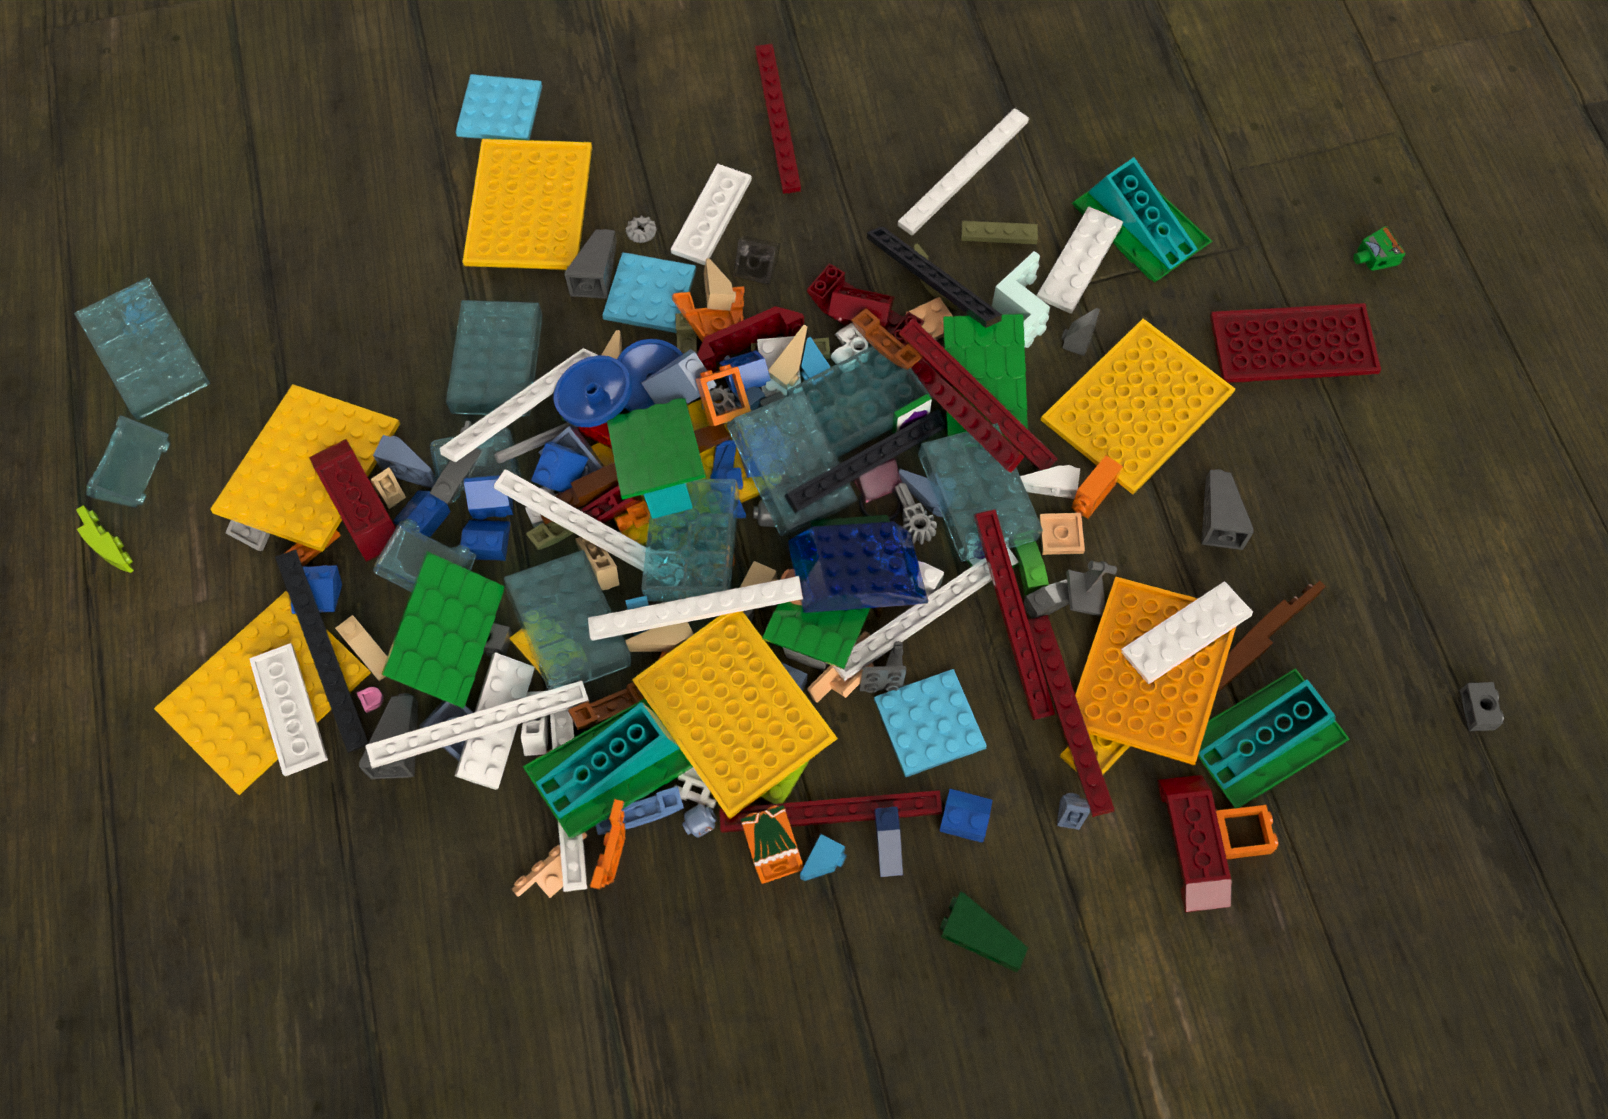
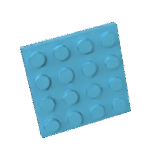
(498, 108)
(645, 289)
(929, 723)

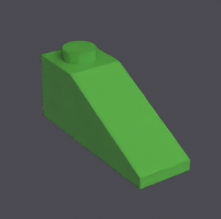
(1031, 567)

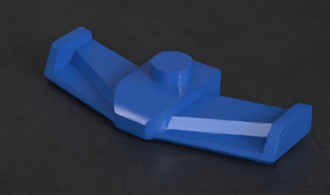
(724, 468)

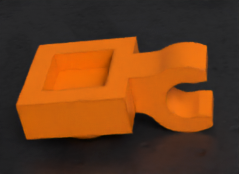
(636, 515)

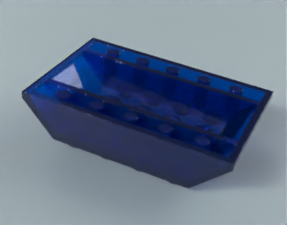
(857, 567)

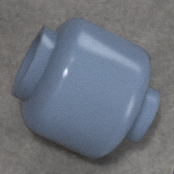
(699, 820)

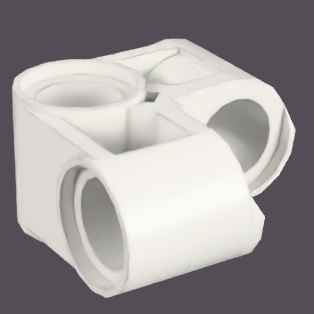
(851, 340)

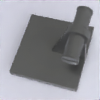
(1086, 588)
(886, 677)

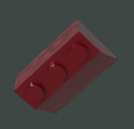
(850, 301)

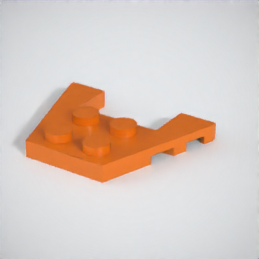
(709, 321)
(614, 842)

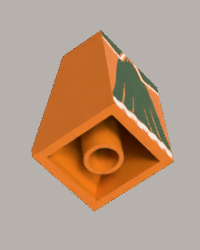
(772, 844)

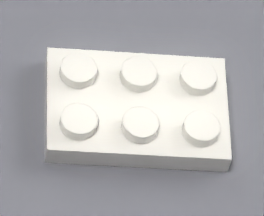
(771, 350)

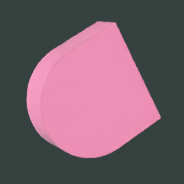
(370, 698)

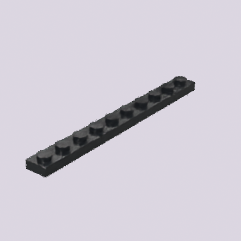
(935, 277)
(865, 461)
(322, 651)

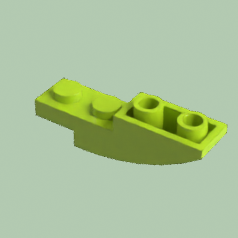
(102, 541)

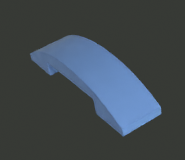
(647, 810)

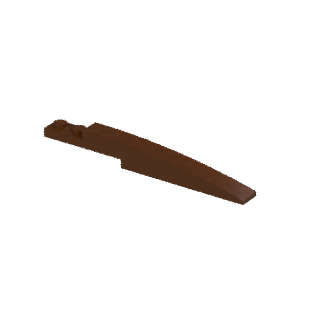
(605, 479)
(1257, 639)

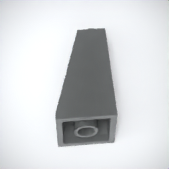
(593, 266)
(1224, 513)
(396, 720)

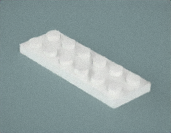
(711, 214)
(1079, 260)
(1186, 632)
(288, 709)
(486, 755)

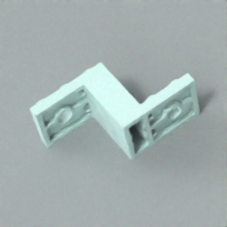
(1014, 298)

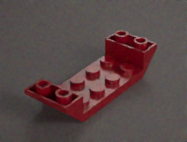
(826, 283)
(742, 334)
(354, 498)
(1197, 843)

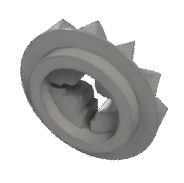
(636, 234)

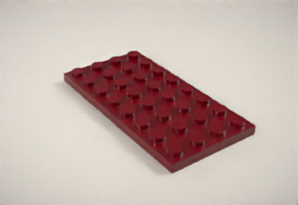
(1294, 343)

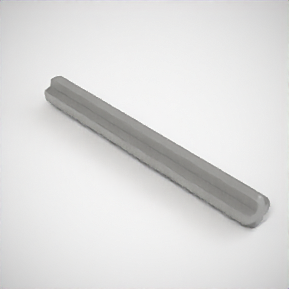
(530, 444)

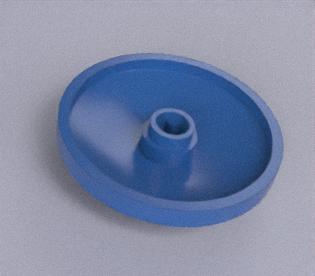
(642, 361)
(593, 391)

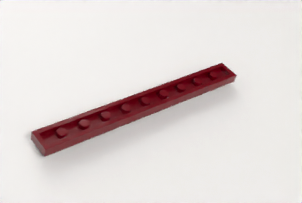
(777, 119)
(977, 395)
(967, 416)
(1014, 615)
(1070, 717)
(843, 809)

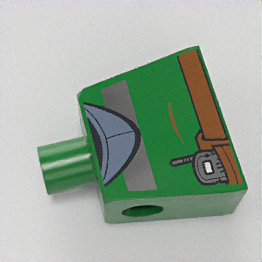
(1379, 250)

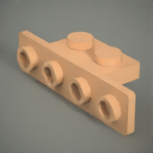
(832, 680)
(545, 873)

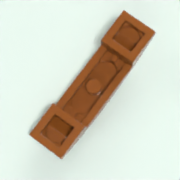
(885, 342)
(592, 714)

